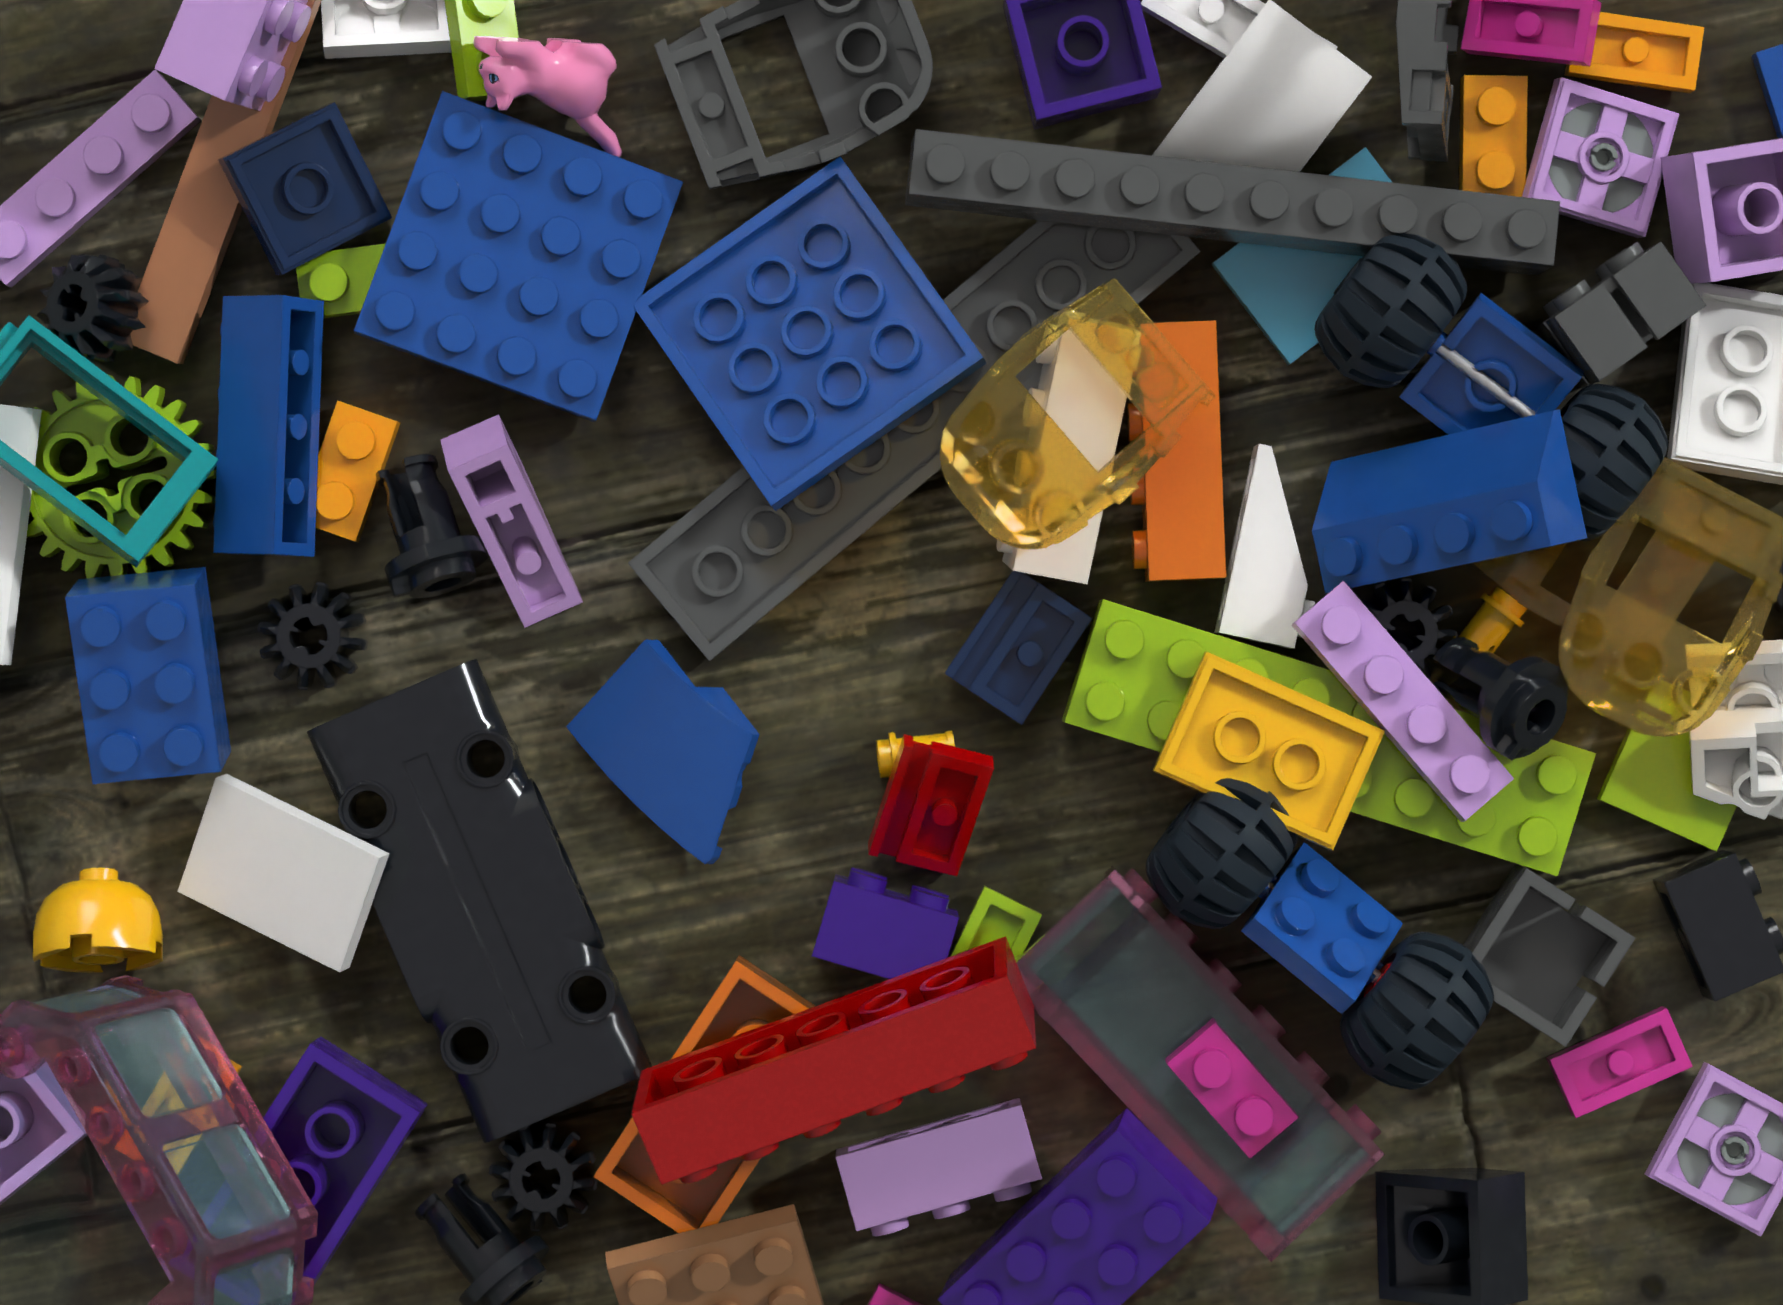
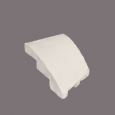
(384, 28)
(1268, 98)
(1740, 747)

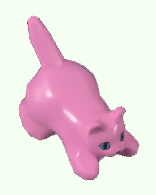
(562, 75)

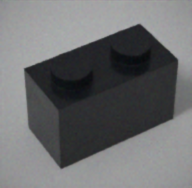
(1721, 924)

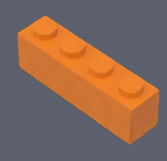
(1185, 488)

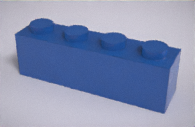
(268, 425)

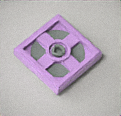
(1600, 156)
(1725, 1150)

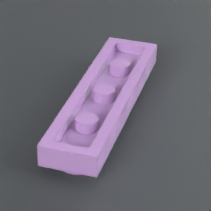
(90, 173)
(1402, 701)

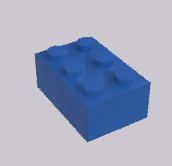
(148, 675)

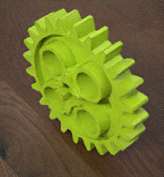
(99, 431)

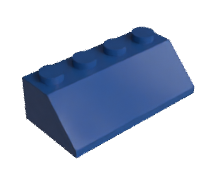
(1447, 502)

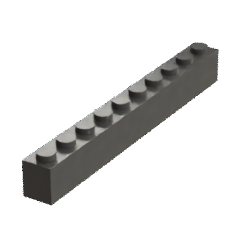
(1224, 201)

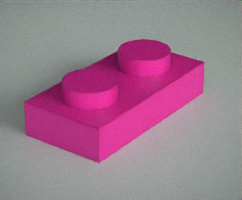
(1533, 30)
(1619, 1062)
(1231, 1088)

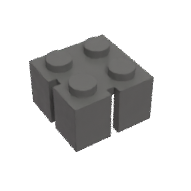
(1608, 324)
(1541, 952)

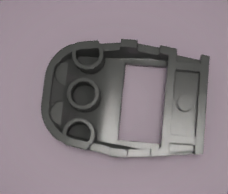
(861, 61)
(1424, 78)

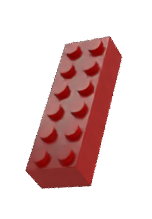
(835, 1062)

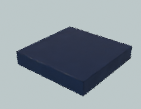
(305, 188)

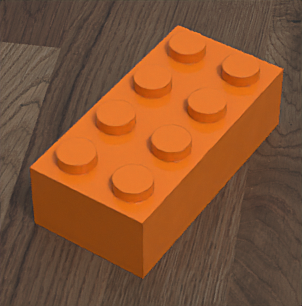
(739, 1004)

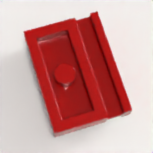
(931, 805)

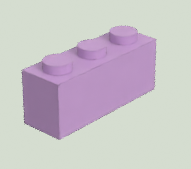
(938, 1167)

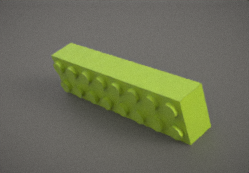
(1143, 665)

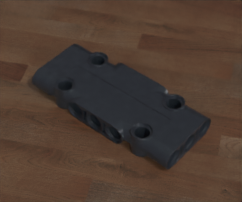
(481, 901)

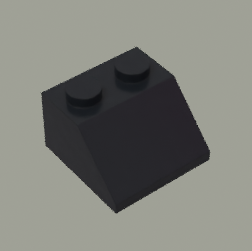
(1452, 1236)

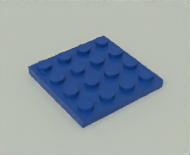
(518, 256)
(808, 333)

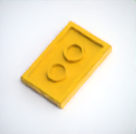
(1274, 740)

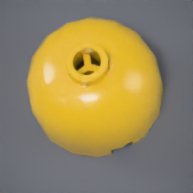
(97, 925)

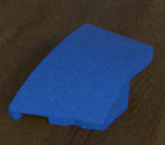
(669, 746)

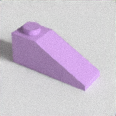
(510, 520)

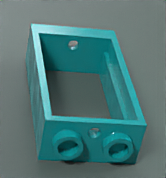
(172, 498)

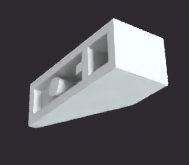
(1265, 570)

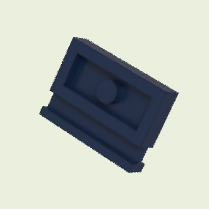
(1018, 646)

